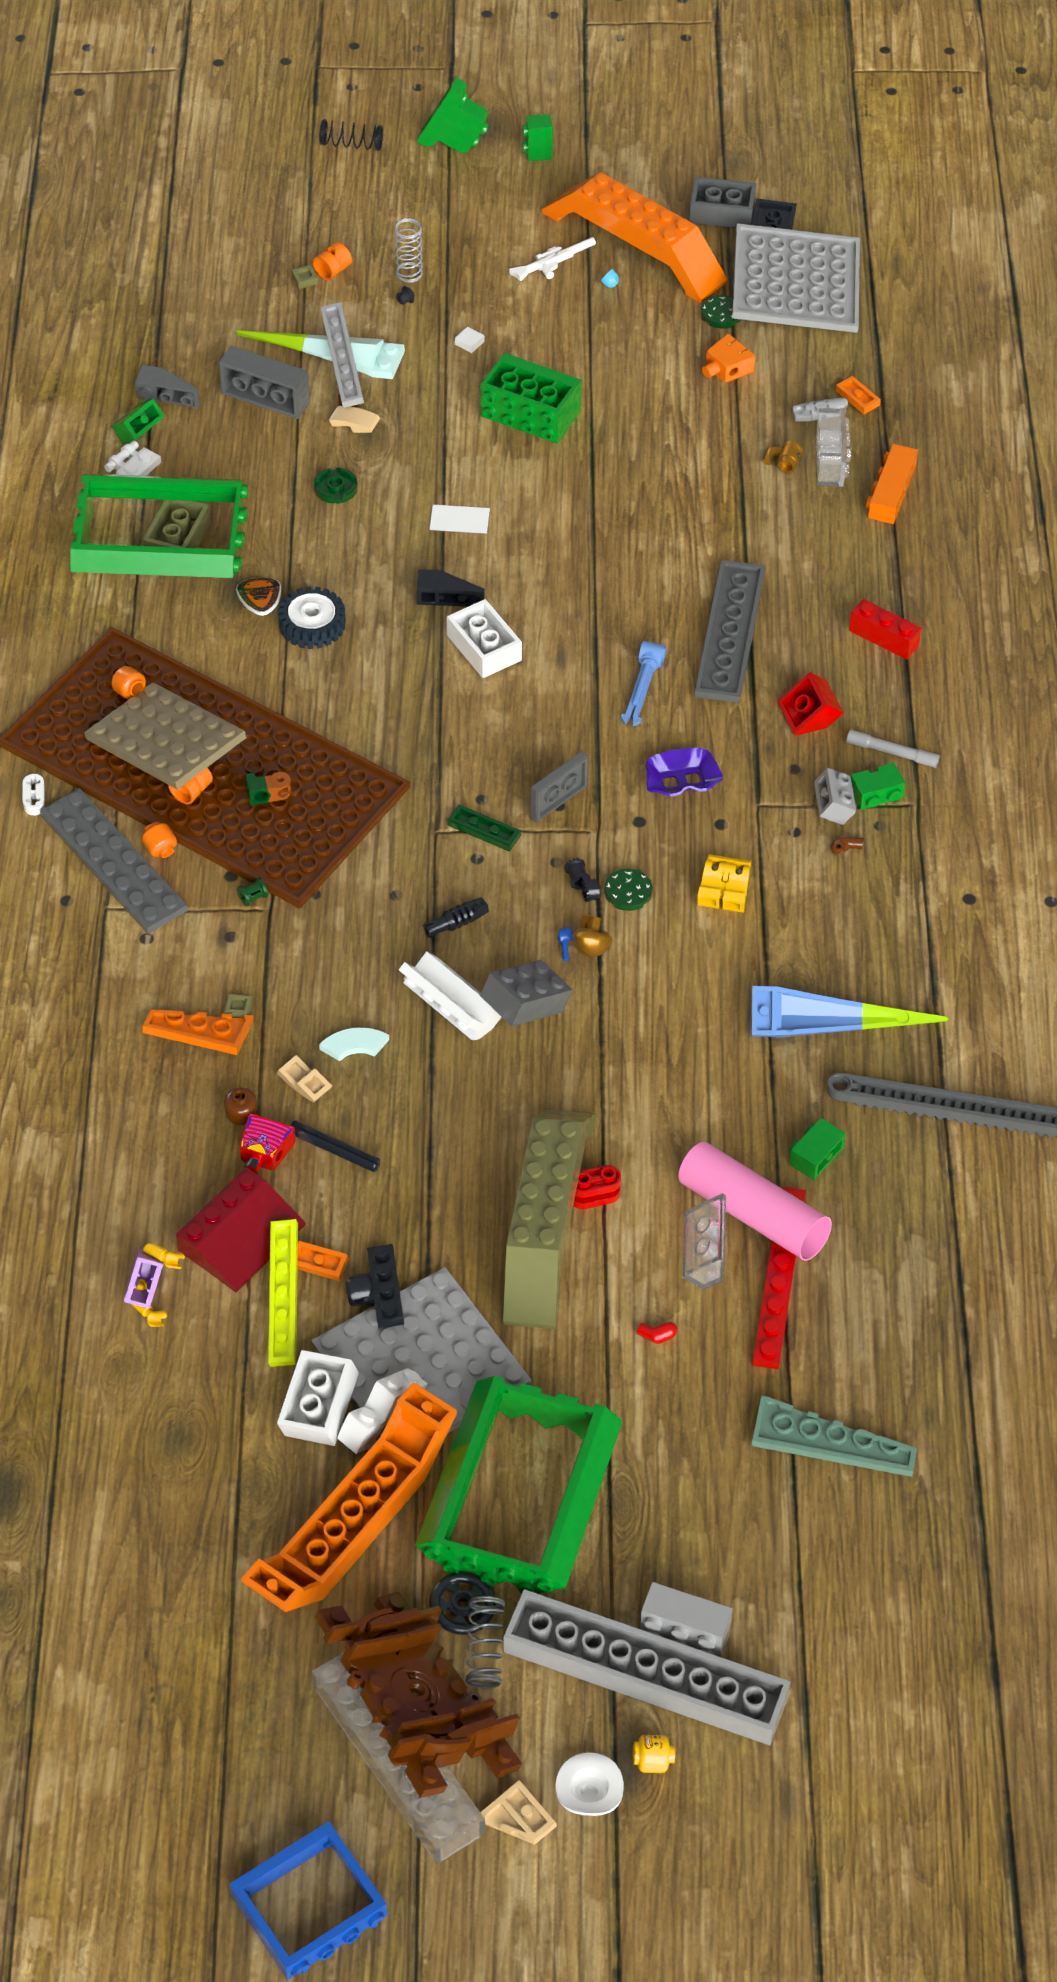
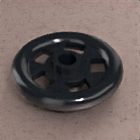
(451, 1583)

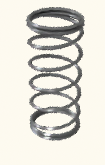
(489, 1610)

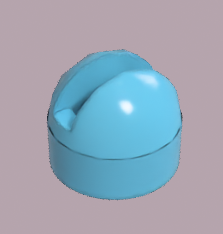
(610, 279)

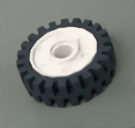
(311, 617)

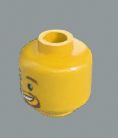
(653, 1753)

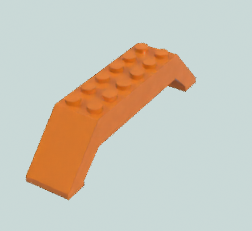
(647, 228)
(358, 1506)

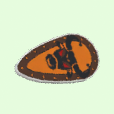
(259, 594)

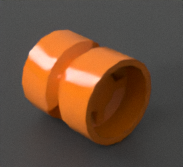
(332, 261)
(193, 788)

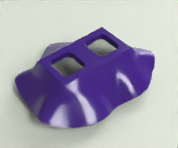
(678, 764)

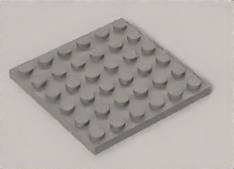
(796, 278)
(441, 1341)

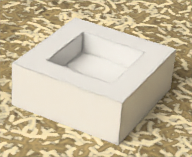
(469, 339)

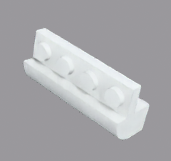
(450, 996)

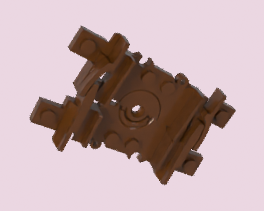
(397, 1655)

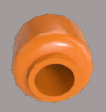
(128, 682)
(159, 840)

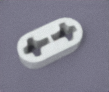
(29, 794)

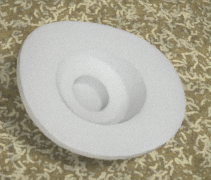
(589, 1784)

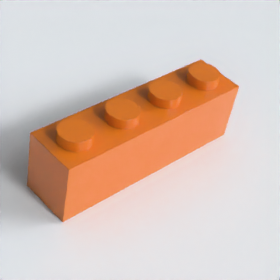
(892, 483)

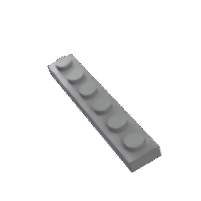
(342, 355)

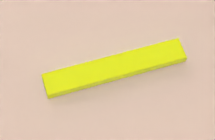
(283, 1293)

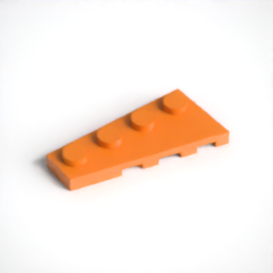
(210, 1032)

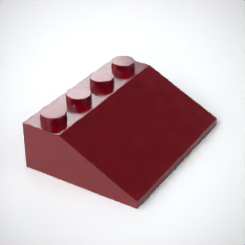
(234, 1230)

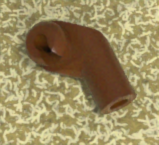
(844, 843)

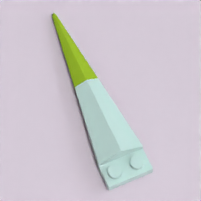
(370, 355)

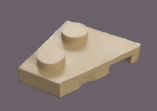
(519, 1815)

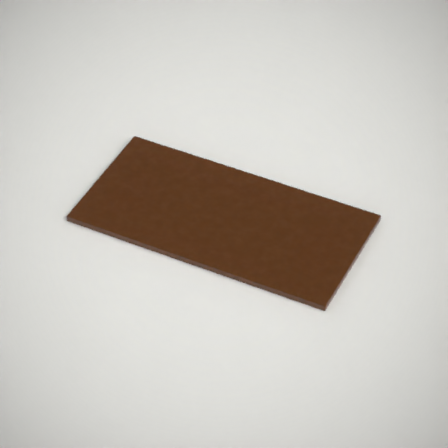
(284, 842)

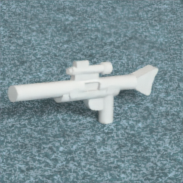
(549, 260)

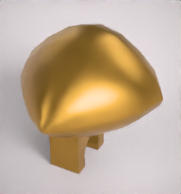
(589, 939)

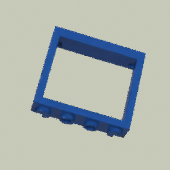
(286, 1861)

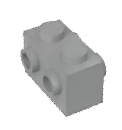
(835, 796)

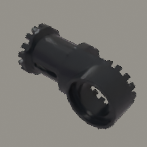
(581, 880)

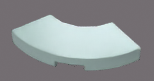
(354, 1041)

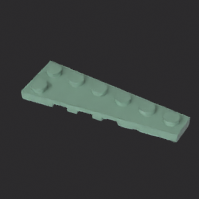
(807, 1435)

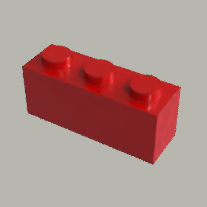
(885, 629)

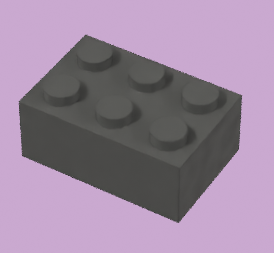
(722, 202)
(526, 992)

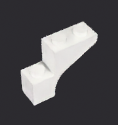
(367, 1422)

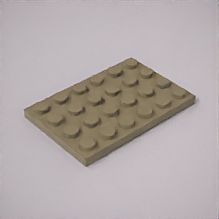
(165, 735)

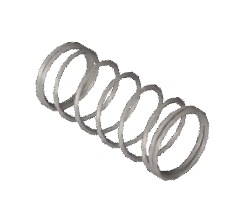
(415, 248)

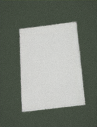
(459, 519)

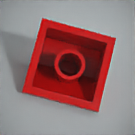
(810, 705)

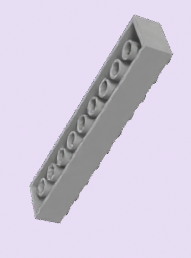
(647, 1667)

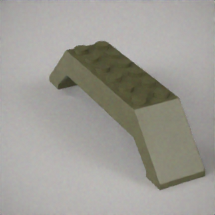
(543, 1217)

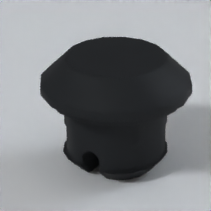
(405, 296)

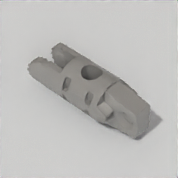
(809, 410)

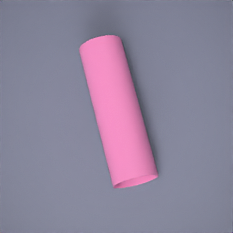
(756, 1200)

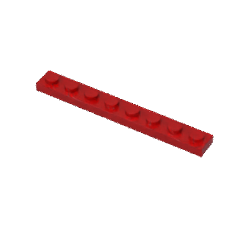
(775, 1301)

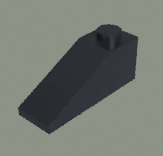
(444, 589)

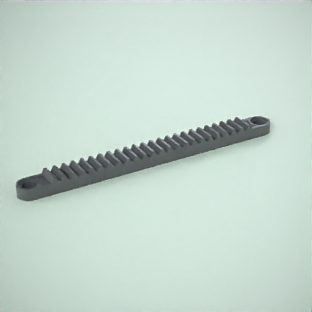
(945, 1104)

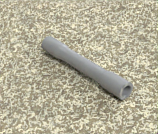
(867, 741)

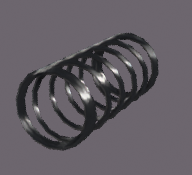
(377, 135)

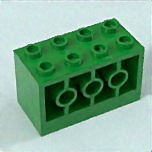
(530, 398)

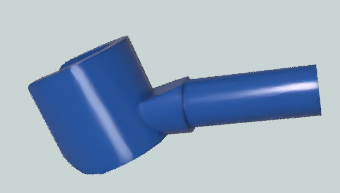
(565, 936)

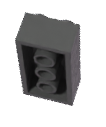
(264, 382)

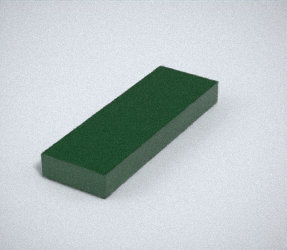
(484, 828)

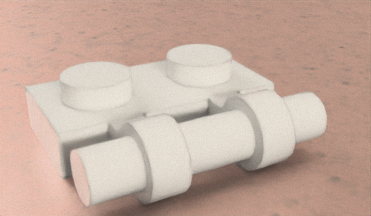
(140, 462)

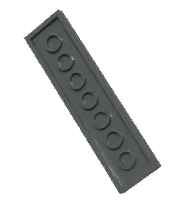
(730, 631)
(114, 861)

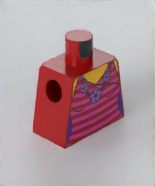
(265, 1143)

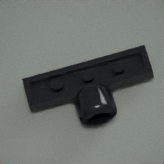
(378, 1287)

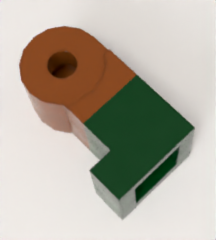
(267, 788)

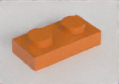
(858, 395)
(321, 1261)

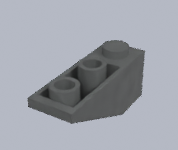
(165, 387)

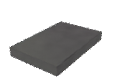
(558, 786)

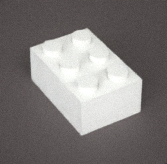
(484, 638)
(318, 1397)

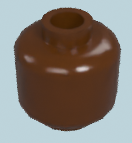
(239, 1105)

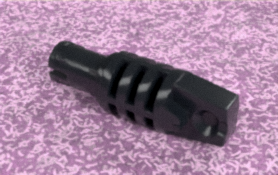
(457, 917)

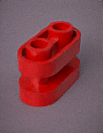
(597, 1187)

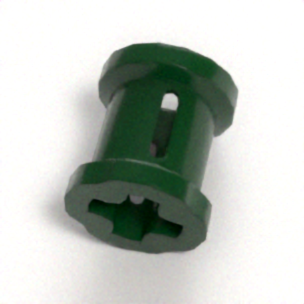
(252, 892)

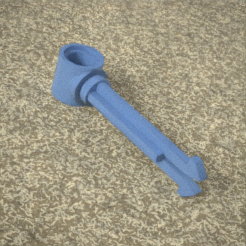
(650, 657)

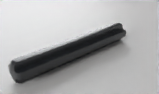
(336, 1146)

